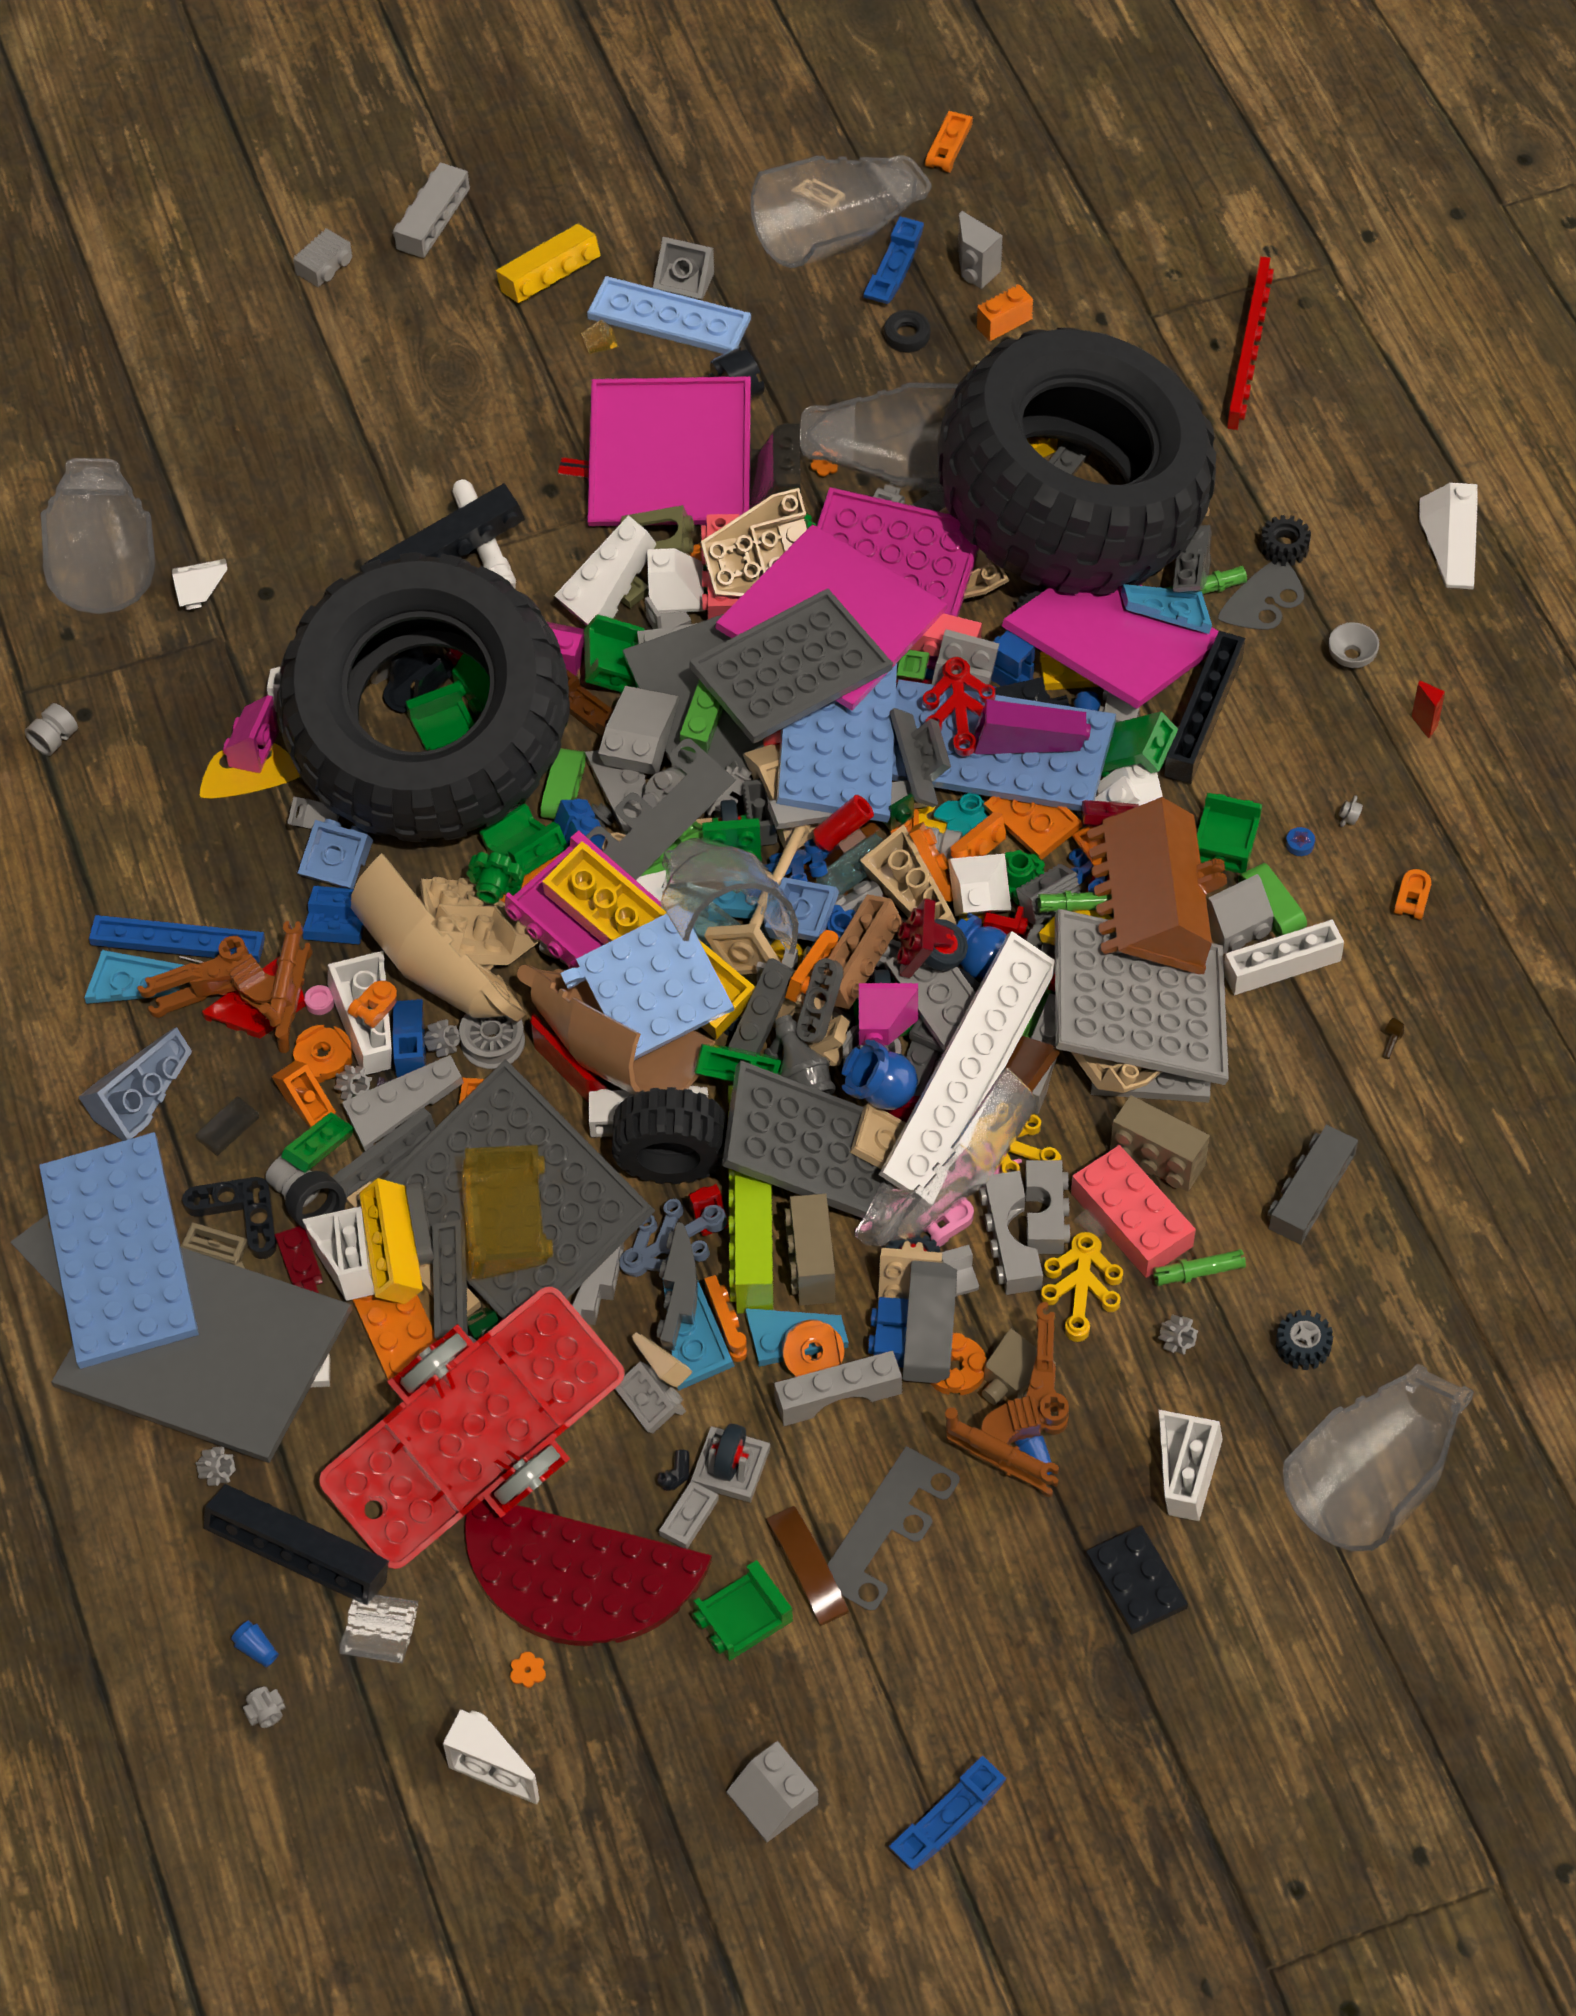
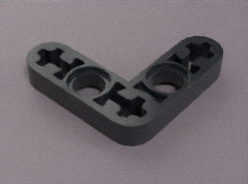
(242, 1200)

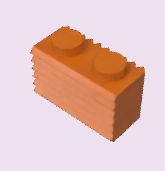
(1004, 312)

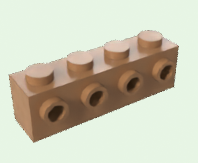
(863, 945)

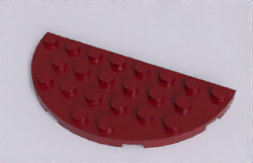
(576, 1577)

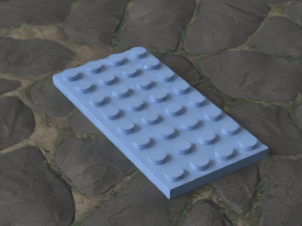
(841, 754)
(1034, 777)
(118, 1250)

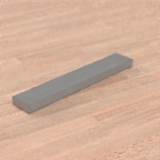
(789, 816)

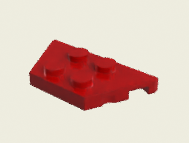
(242, 1016)

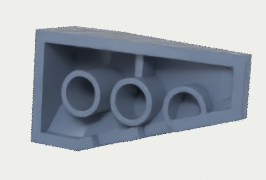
(132, 1091)

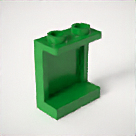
(604, 652)
(439, 716)
(1140, 741)
(1228, 831)
(524, 839)
(743, 1613)

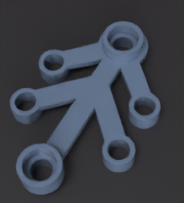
(645, 1255)

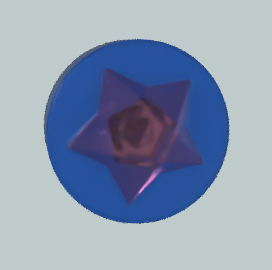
(1300, 841)

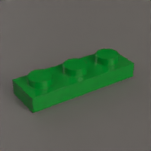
(317, 1142)

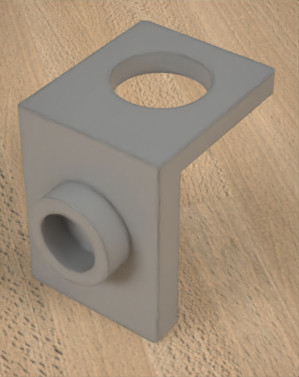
(664, 620)
(309, 812)

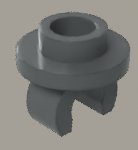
(603, 814)

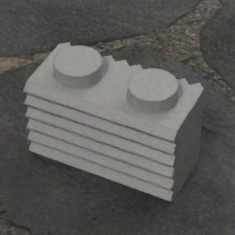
(322, 257)

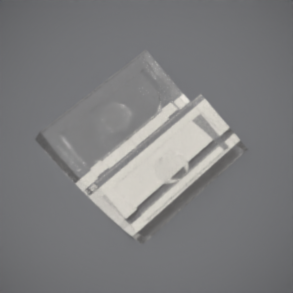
(379, 1629)

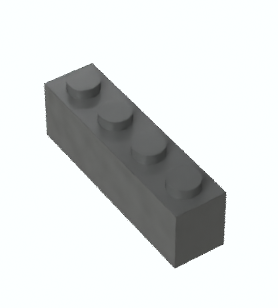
(1312, 1184)

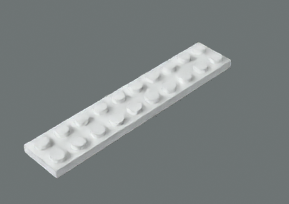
(971, 1061)

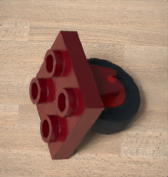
(929, 941)

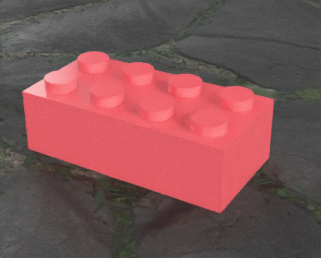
(1133, 1211)

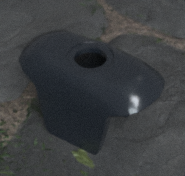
(411, 666)

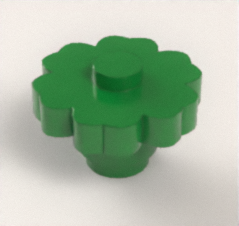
(1021, 869)
(494, 876)

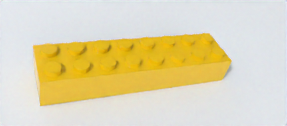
(614, 906)

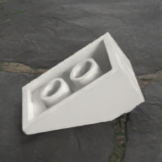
(482, 1753)

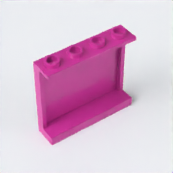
(548, 921)

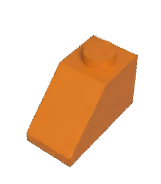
(303, 1092)

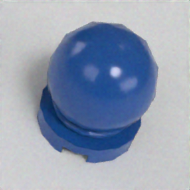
(982, 946)
(879, 1076)

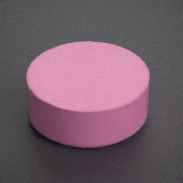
(319, 1000)

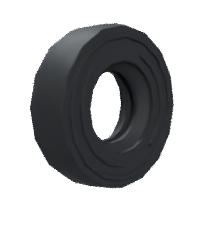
(906, 343)

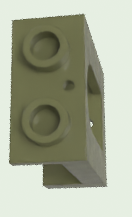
(682, 539)

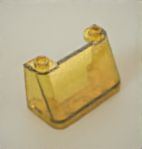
(503, 1210)

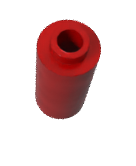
(843, 823)

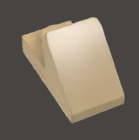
(832, 1044)

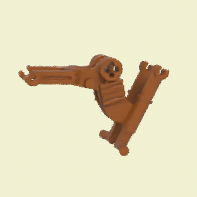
(272, 995)
(1020, 1419)

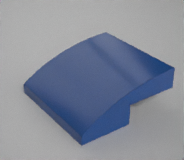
(332, 917)

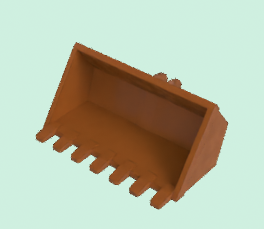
(1156, 885)

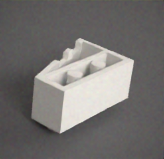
(343, 1250)
(1189, 1459)

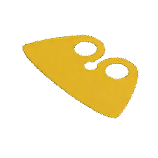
(228, 782)

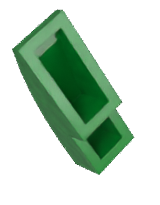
(721, 1061)

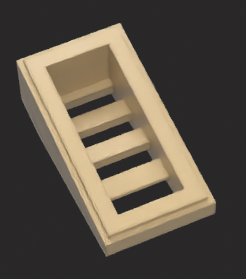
(663, 1363)

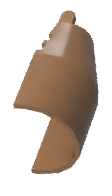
(606, 1044)

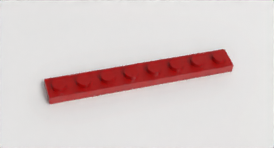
(1249, 349)

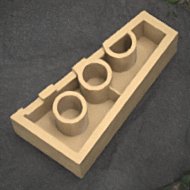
(904, 875)

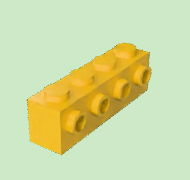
(548, 263)
(390, 1241)

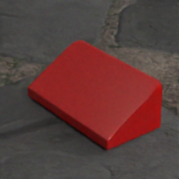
(1427, 707)

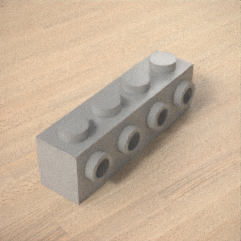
(431, 210)

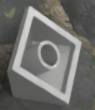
(684, 268)

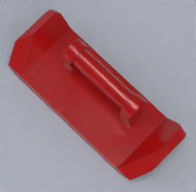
(554, 1052)

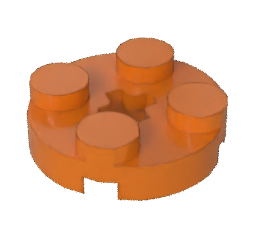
(326, 1038)
(799, 1338)
(973, 1366)

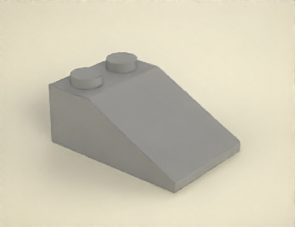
(638, 730)

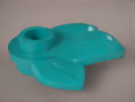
(959, 815)

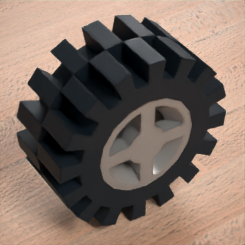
(1309, 1330)

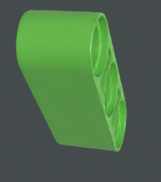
(563, 781)
(1287, 913)

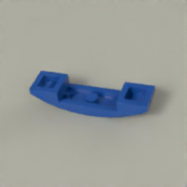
(896, 261)
(950, 1815)

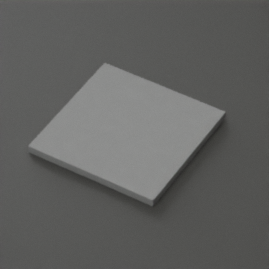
(1137, 1007)

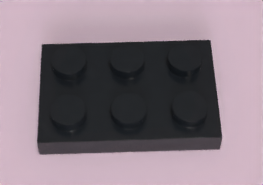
(1136, 1580)

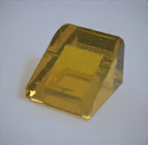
(599, 337)

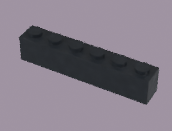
(463, 529)
(1204, 707)
(296, 1544)

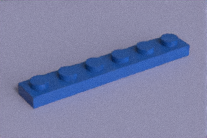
(169, 937)

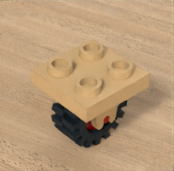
(896, 1264)

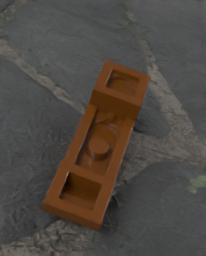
(587, 707)
(808, 1565)

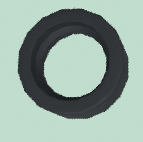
(305, 1186)

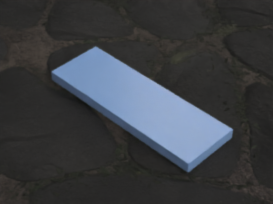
(668, 315)

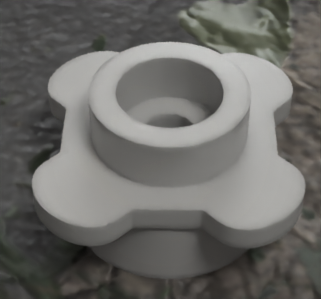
(1350, 811)

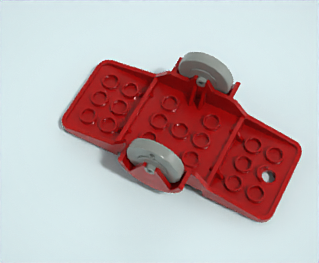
(472, 1426)

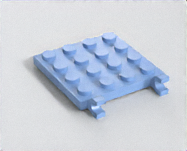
(653, 983)

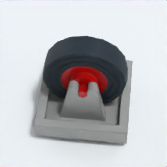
(731, 1462)

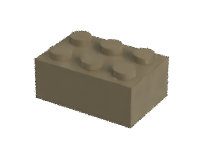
(1160, 1143)
(810, 1249)

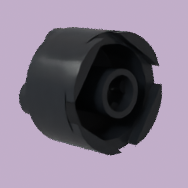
(738, 364)

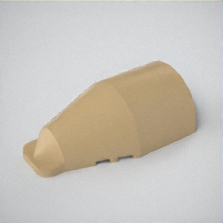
(419, 950)

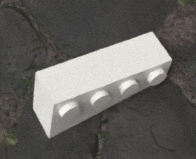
(607, 573)
(347, 982)

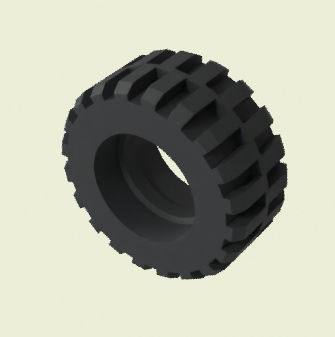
(669, 1135)

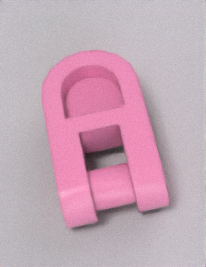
(956, 1220)

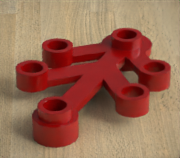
(958, 701)

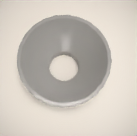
(1355, 637)

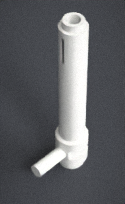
(489, 552)

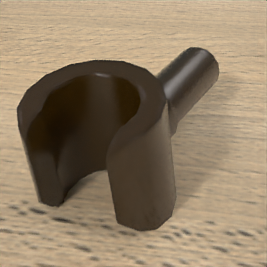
(1396, 1030)

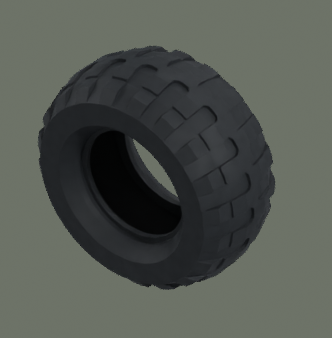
(1105, 400)
(409, 607)

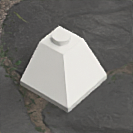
(674, 581)
(197, 582)
(979, 884)

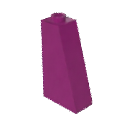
(1029, 729)

